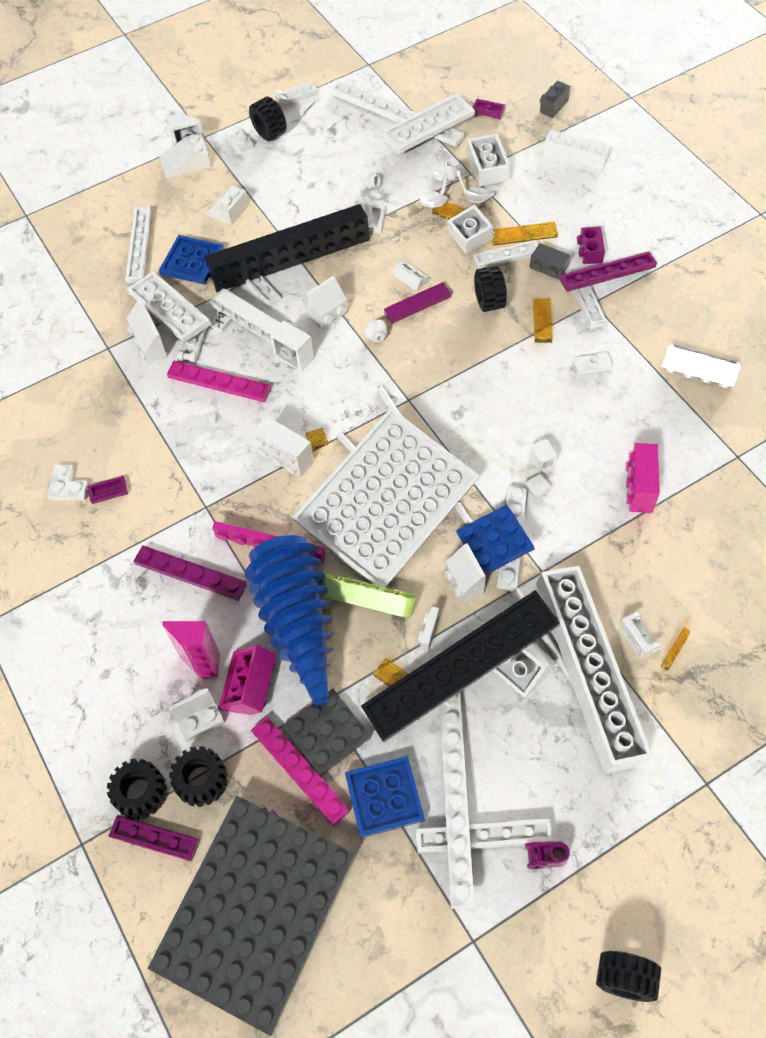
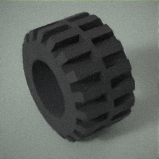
(267, 118)
(490, 288)
(189, 762)
(125, 777)
(628, 976)

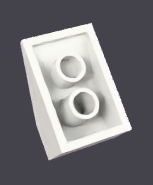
(185, 157)

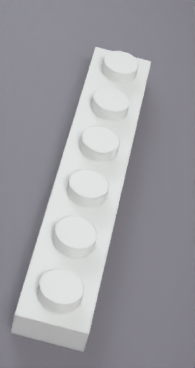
(138, 244)
(508, 574)
(488, 835)

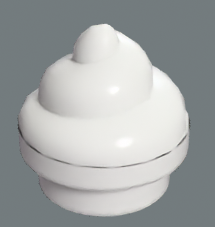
(372, 181)

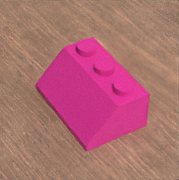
(247, 680)

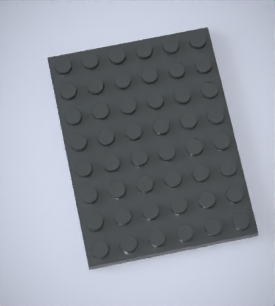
(252, 914)

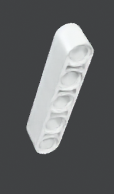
(245, 314)

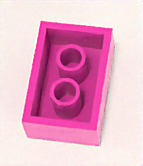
(642, 478)

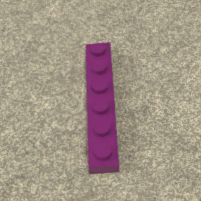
(607, 271)
(190, 573)

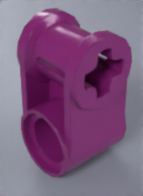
(544, 854)

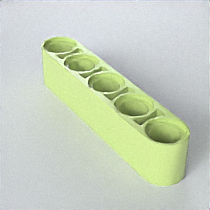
(369, 595)

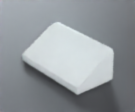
(410, 275)

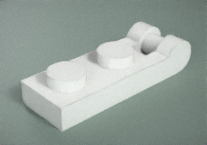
(295, 94)
(191, 349)

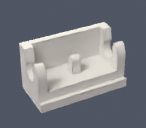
(639, 636)

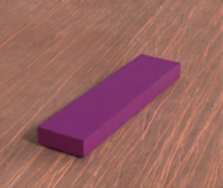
(417, 302)
(154, 838)

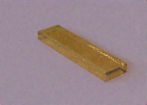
(524, 233)

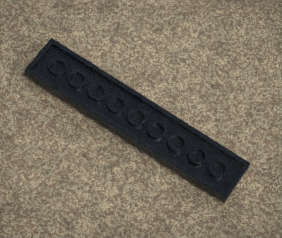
(460, 665)

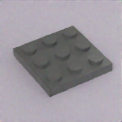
(326, 733)

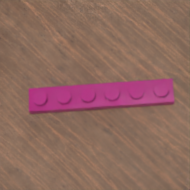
(219, 381)
(250, 537)
(300, 771)

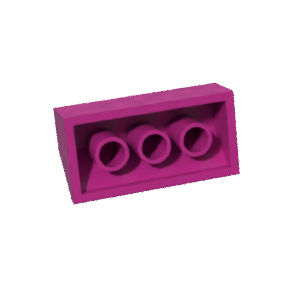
(195, 646)

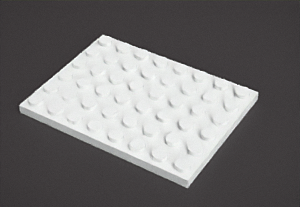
(386, 499)

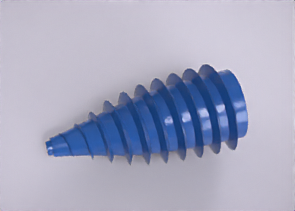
(290, 603)

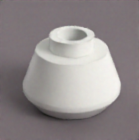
(375, 330)

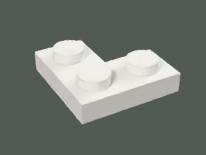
(63, 487)

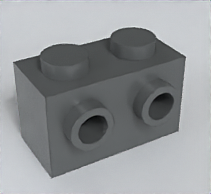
(554, 99)
(549, 261)

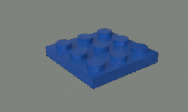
(187, 259)
(496, 539)
(384, 797)

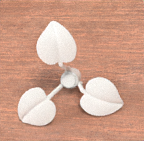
(449, 171)

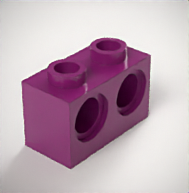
(591, 245)

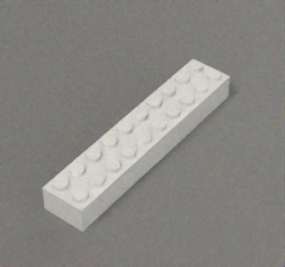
(594, 671)

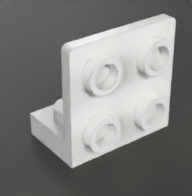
(196, 714)

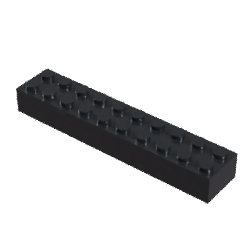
(287, 247)

